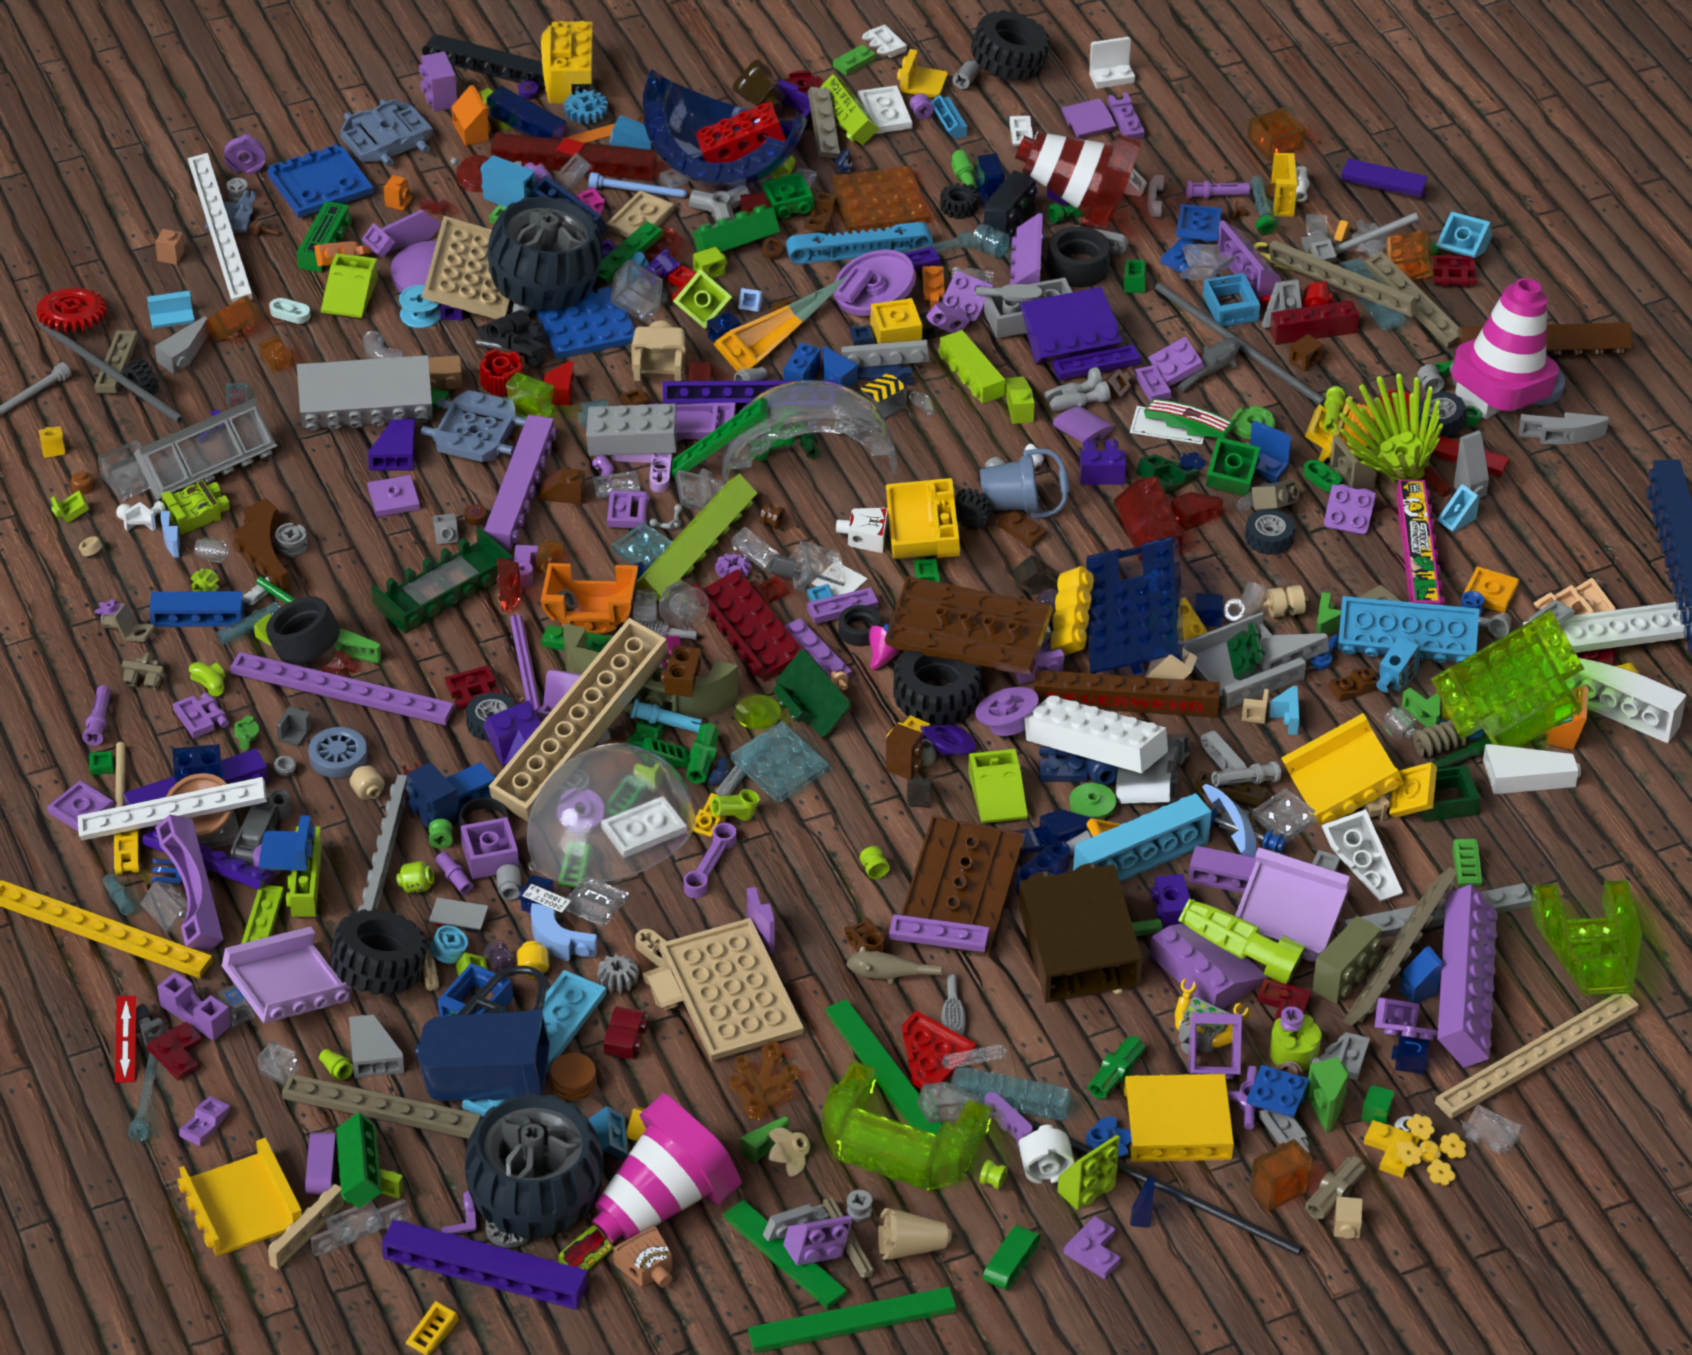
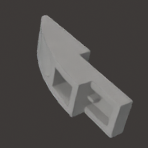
(1566, 430)

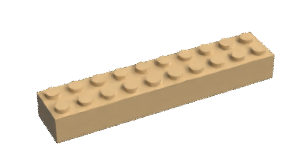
(581, 715)

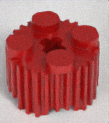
(498, 369)

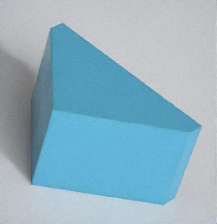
(1460, 510)

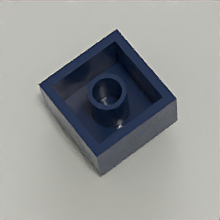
(431, 795)

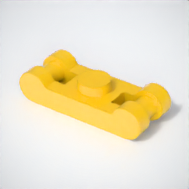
(126, 847)

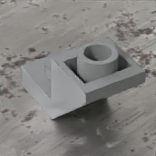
(1319, 246)

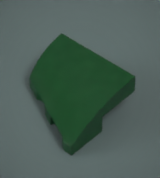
(1168, 472)

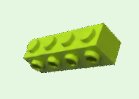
(305, 884)

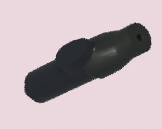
(664, 297)

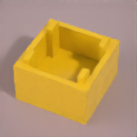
(895, 321)

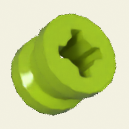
(993, 1174)

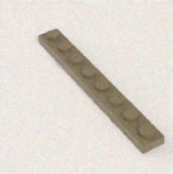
(1343, 278)
(380, 1106)

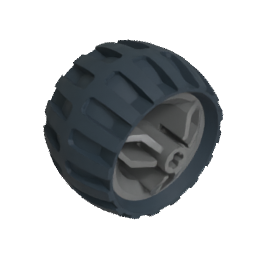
(544, 253)
(534, 1165)

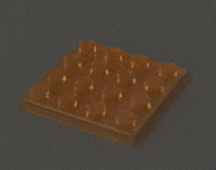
(879, 199)

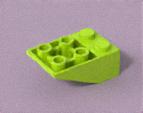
(349, 285)
(997, 785)
(1090, 1175)

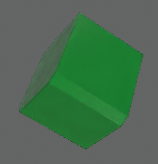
(1377, 1104)

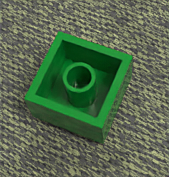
(1232, 466)

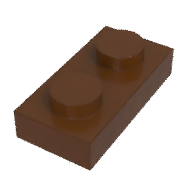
(1022, 528)

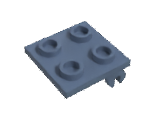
(239, 213)

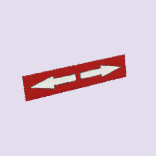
(125, 1039)

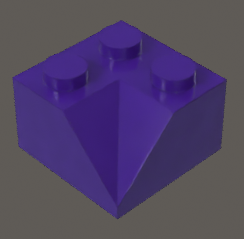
(511, 729)

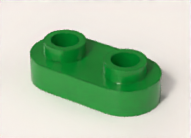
(1321, 475)

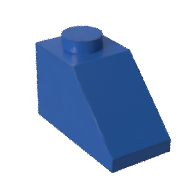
(838, 368)
(1421, 977)

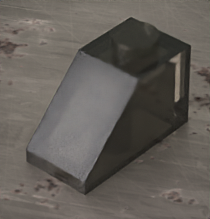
(1035, 576)

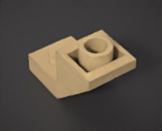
(663, 987)

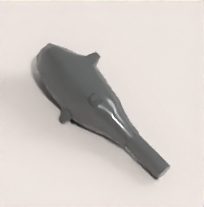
(1214, 358)

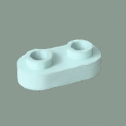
(289, 310)

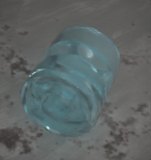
(990, 240)

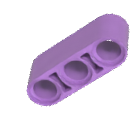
(321, 1162)

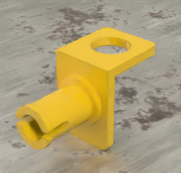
(52, 441)

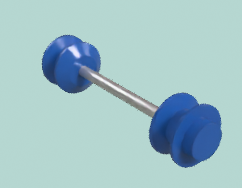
(1270, 840)

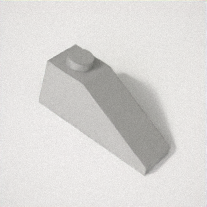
(183, 346)
(1472, 465)
(1285, 648)

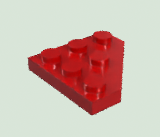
(926, 1045)

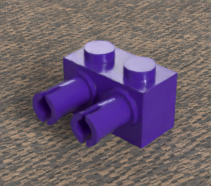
(1102, 466)

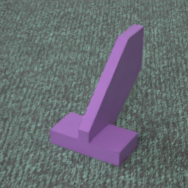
(402, 233)

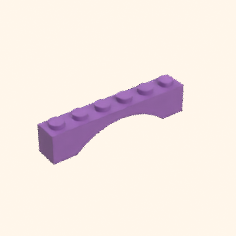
(180, 843)

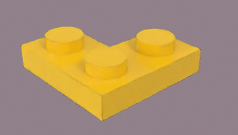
(1385, 1138)

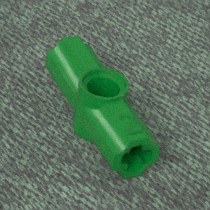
(702, 753)
(1116, 1067)

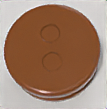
(572, 1076)

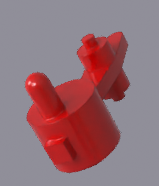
(1313, 295)

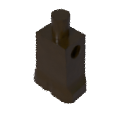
(759, 86)

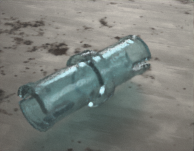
(118, 894)

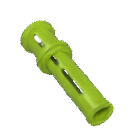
(1334, 404)

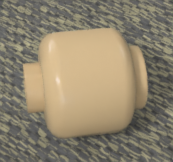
(367, 782)

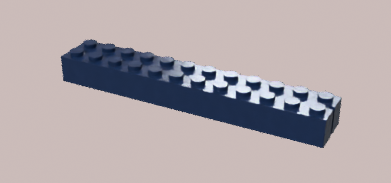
(1673, 518)

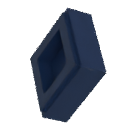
(862, 335)

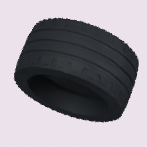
(1081, 241)
(302, 630)

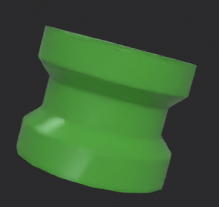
(440, 833)

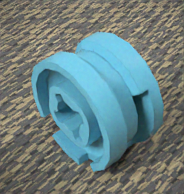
(448, 944)

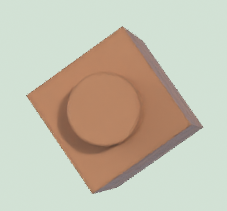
(169, 246)

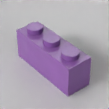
(1220, 869)

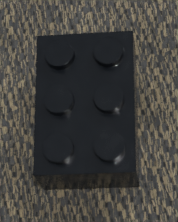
(1011, 203)

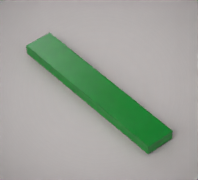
(720, 437)
(808, 1276)

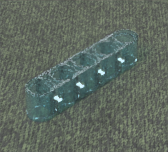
(1384, 317)
(1021, 1094)

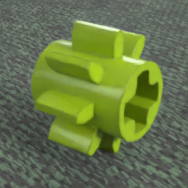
(204, 580)

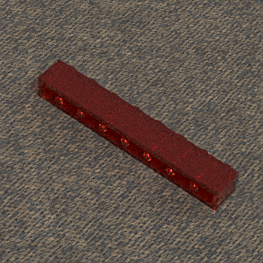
(604, 159)

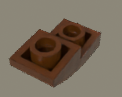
(1359, 683)

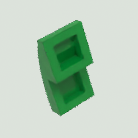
(926, 569)
(645, 729)

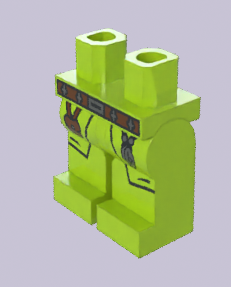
(195, 506)

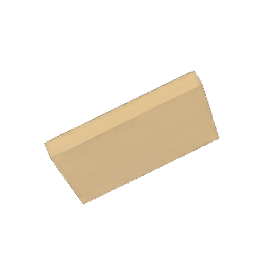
(637, 211)

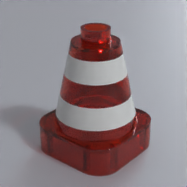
(1081, 171)

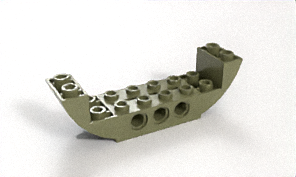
(709, 696)

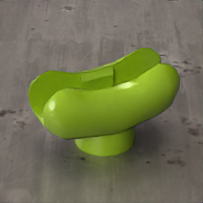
(209, 677)

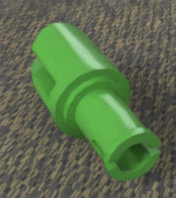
(963, 168)

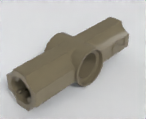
(1335, 1185)

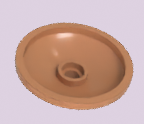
(205, 824)

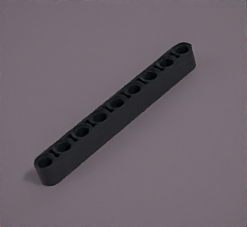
(490, 61)

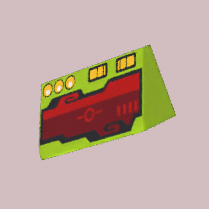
(586, 1249)

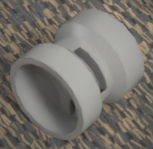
(1430, 376)

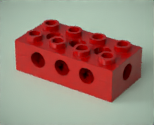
(738, 143)

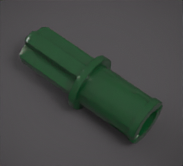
(808, 443)

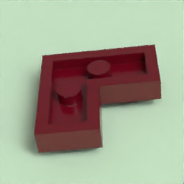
(1283, 996)
(172, 1047)

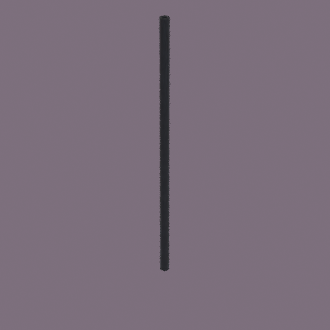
(1192, 1200)

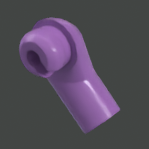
(603, 463)

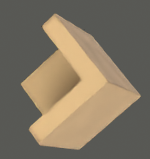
(1255, 710)

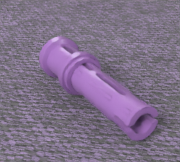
(1210, 189)
(96, 721)

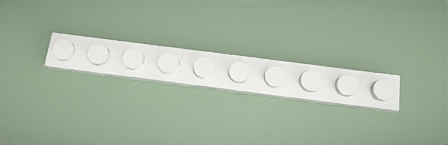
(219, 227)

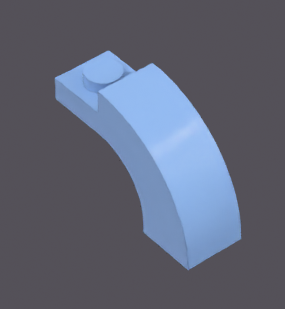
(560, 941)

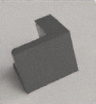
(293, 726)

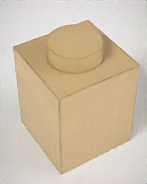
(1348, 1217)

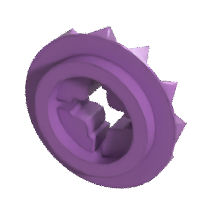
(743, 564)

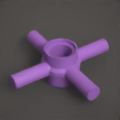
(1241, 1097)

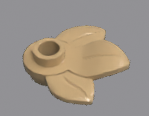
(787, 1151)

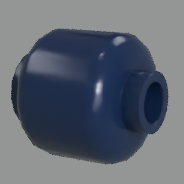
(1102, 772)

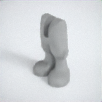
(1072, 394)

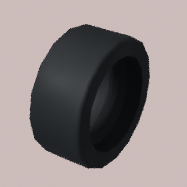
(857, 613)

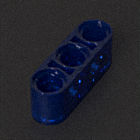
(1052, 859)

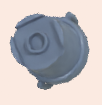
(1014, 484)

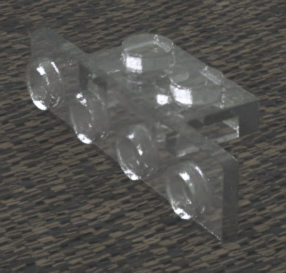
(356, 1223)

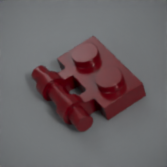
(1454, 266)
(469, 682)

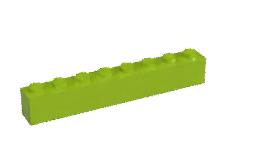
(698, 536)

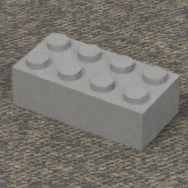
(1007, 317)
(632, 429)

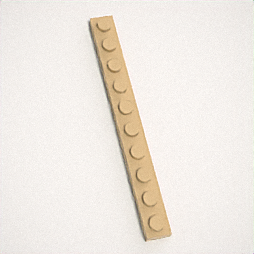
(1536, 1054)

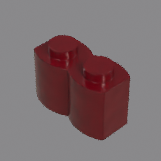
(625, 1032)

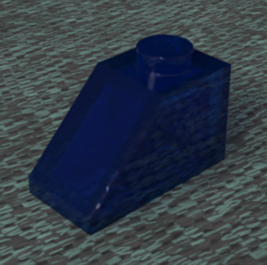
(1062, 825)

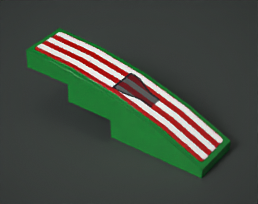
(1193, 419)

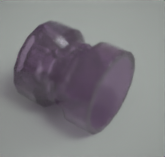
(499, 956)

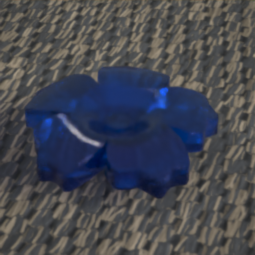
(1191, 461)

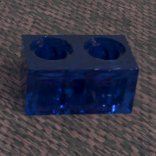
(197, 760)

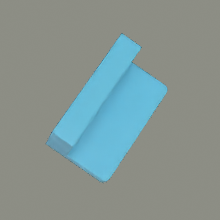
(170, 309)

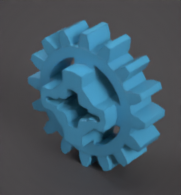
(585, 106)

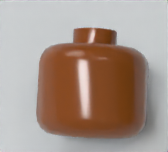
(83, 482)

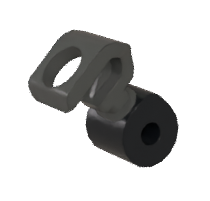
(146, 1024)

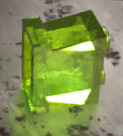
(530, 396)

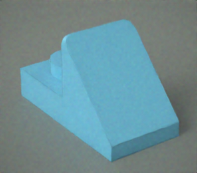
(1287, 707)

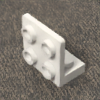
(1111, 63)

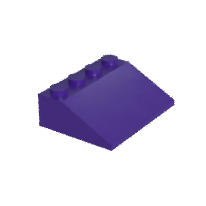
(1070, 325)

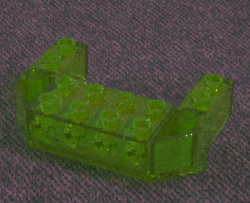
(894, 1147)

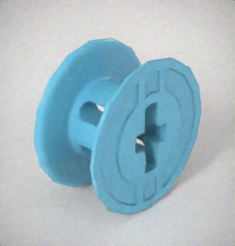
(416, 310)

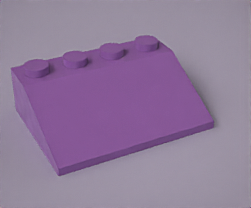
(1217, 973)

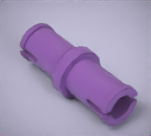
(454, 873)

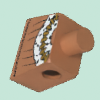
(645, 1258)

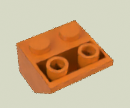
(471, 118)

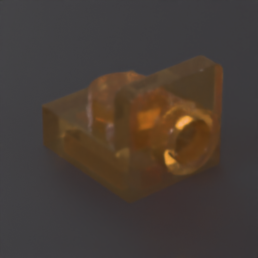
(549, 551)

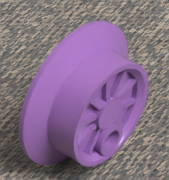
(1006, 710)

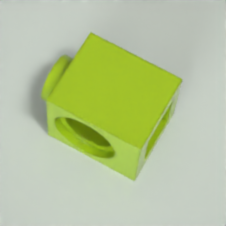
(710, 261)

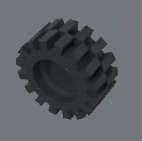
(958, 201)
(142, 375)
(977, 502)

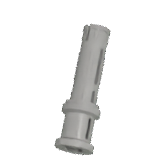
(1255, 774)

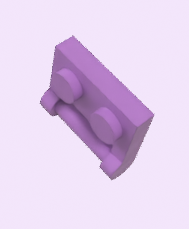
(620, 508)

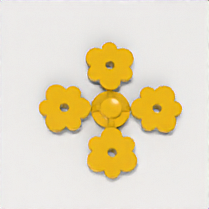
(1429, 1151)

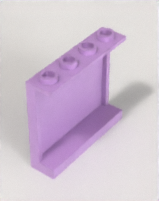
(1293, 900)
(284, 975)

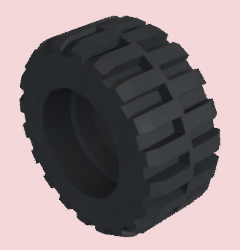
(1010, 45)
(931, 702)
(378, 951)

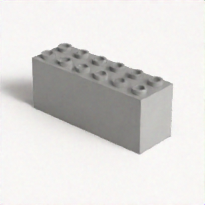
(364, 392)

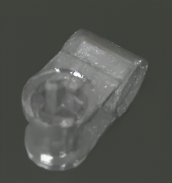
(645, 606)

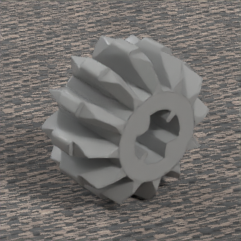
(618, 973)

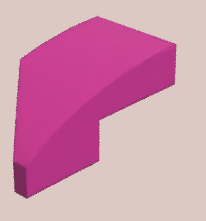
(592, 199)

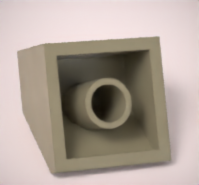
(1349, 466)

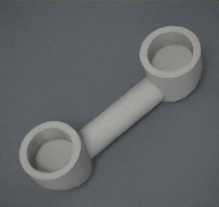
(1156, 184)

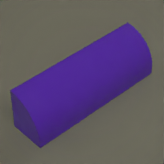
(1384, 178)

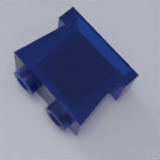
(988, 176)

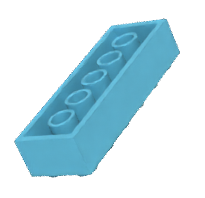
(1149, 839)

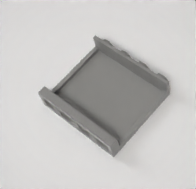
(1215, 665)

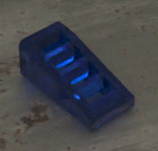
(1143, 1205)

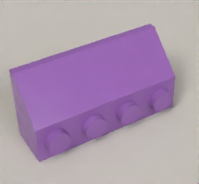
(1028, 252)
(1247, 260)

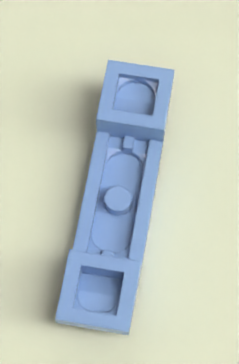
(1245, 835)

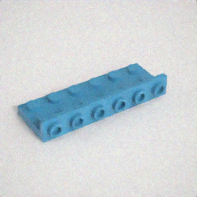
(1439, 630)

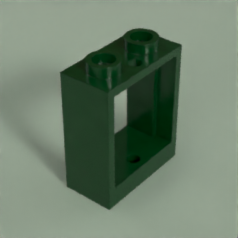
(1466, 806)

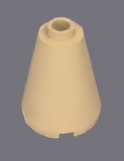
(910, 1234)

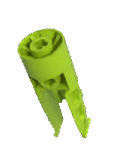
(1244, 939)

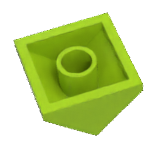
(703, 298)

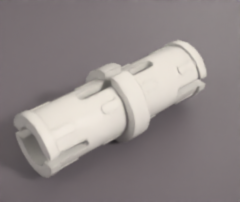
(1302, 183)

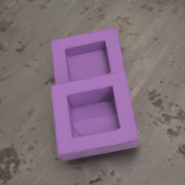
(206, 1120)

